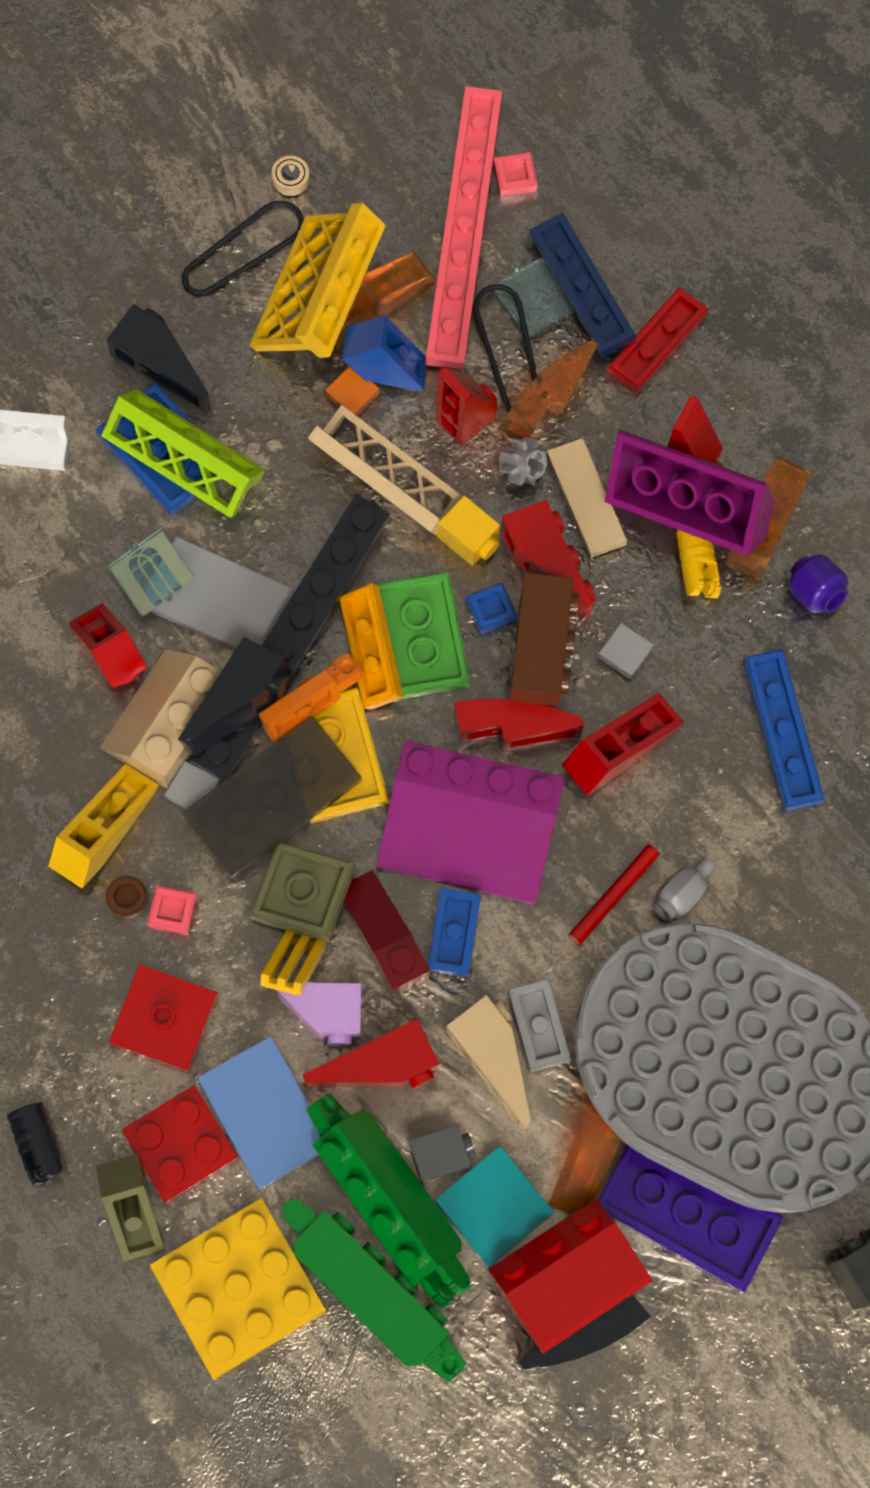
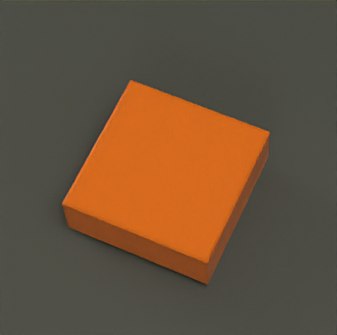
(352, 392)

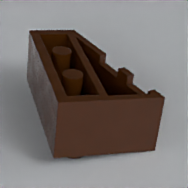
(543, 639)

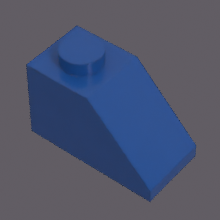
(384, 354)

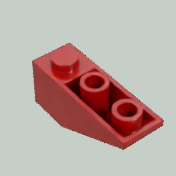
(539, 548)

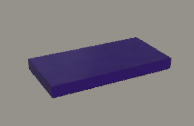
(689, 1219)

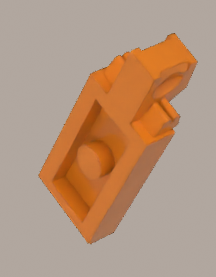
(310, 697)

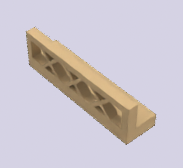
(376, 480)

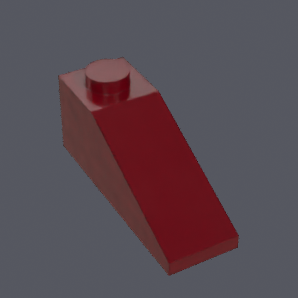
(385, 935)

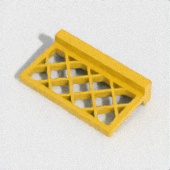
(331, 290)

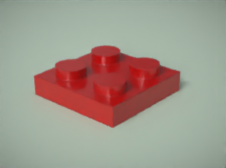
(179, 1144)

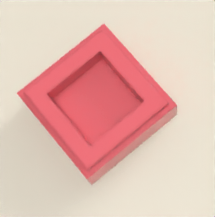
(515, 174)
(172, 910)

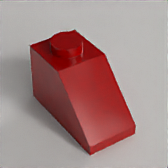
(108, 646)

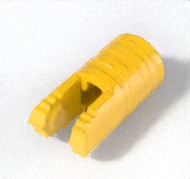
(698, 565)

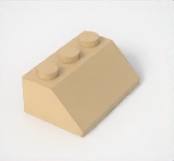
(157, 715)

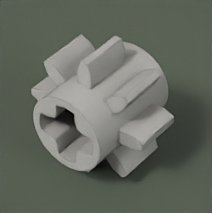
(522, 461)

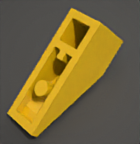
(101, 826)

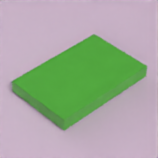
(425, 634)

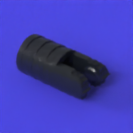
(35, 1142)

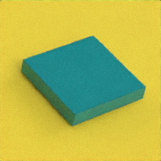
(494, 1206)

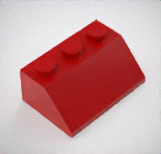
(569, 1275)

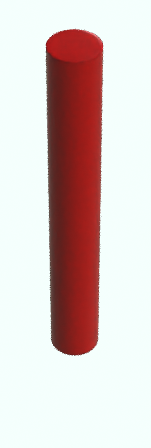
(613, 894)

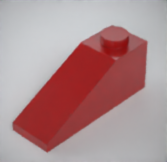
(463, 405)
(695, 434)
(621, 743)
(385, 1062)

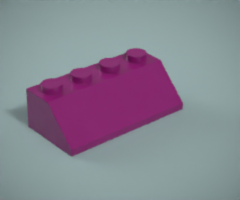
(689, 493)

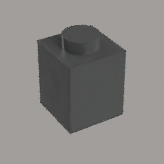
(442, 1154)

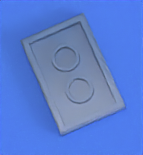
(262, 1112)

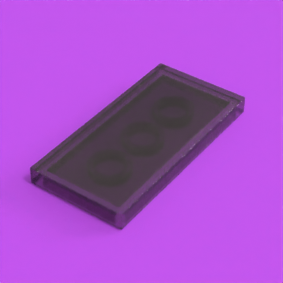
(271, 797)

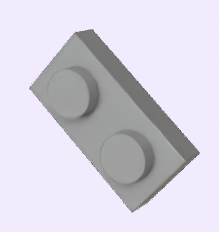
(539, 1025)

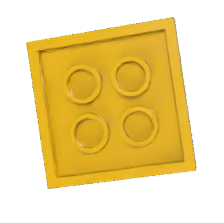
(237, 1288)

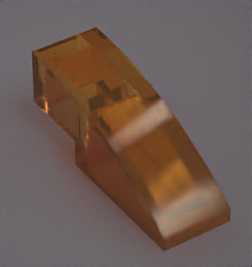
(388, 291)
(547, 392)
(786, 486)

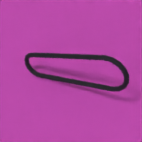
(230, 235)
(486, 342)

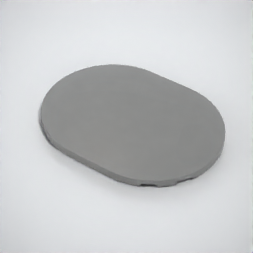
(729, 1066)

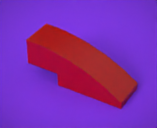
(514, 723)

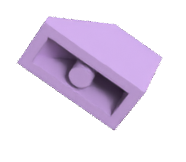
(329, 1011)

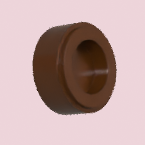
(127, 897)

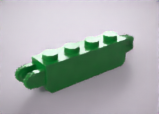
(390, 1199)
(370, 1292)

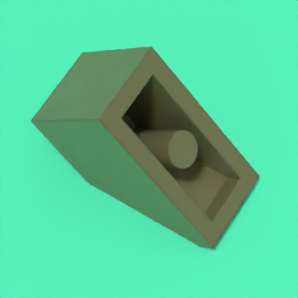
(129, 1207)

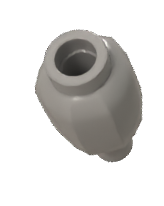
(682, 891)

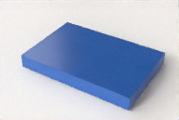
(165, 491)

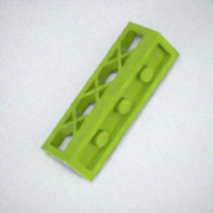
(191, 442)

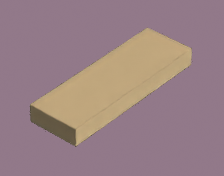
(586, 498)

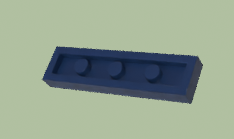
(582, 285)

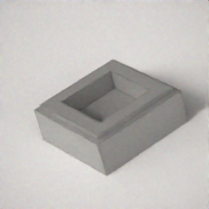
(625, 651)
(190, 785)

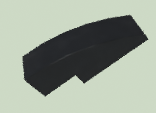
(593, 1337)

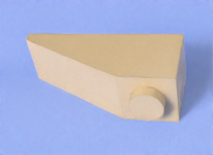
(491, 1050)

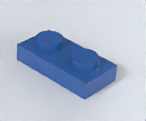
(454, 932)

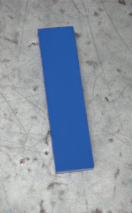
(783, 730)

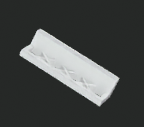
(34, 440)

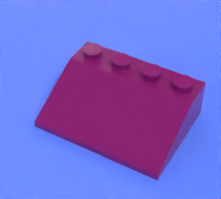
(470, 822)

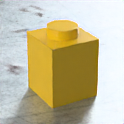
(469, 531)

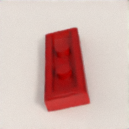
(657, 340)

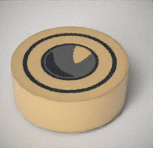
(290, 175)

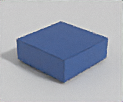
(491, 608)

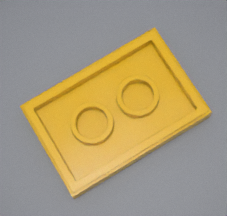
(349, 730)

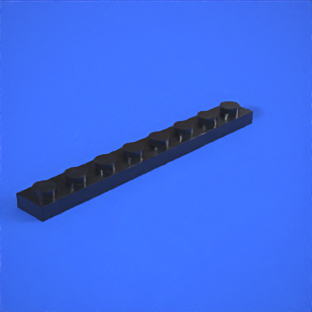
(306, 615)

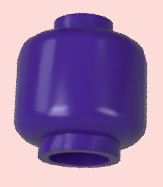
(818, 584)

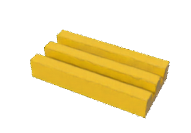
(275, 962)

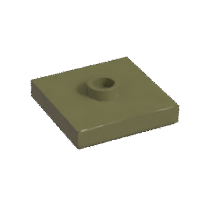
(303, 891)

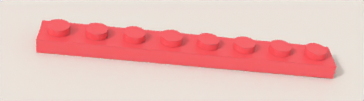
(463, 228)

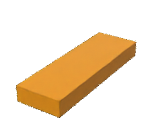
(371, 646)

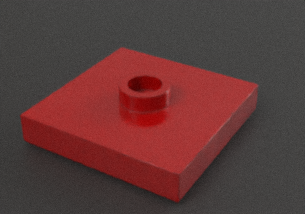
(163, 1018)

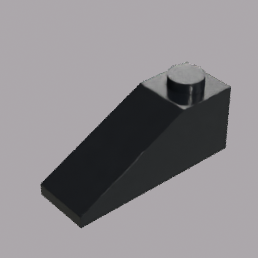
(151, 350)
(241, 691)

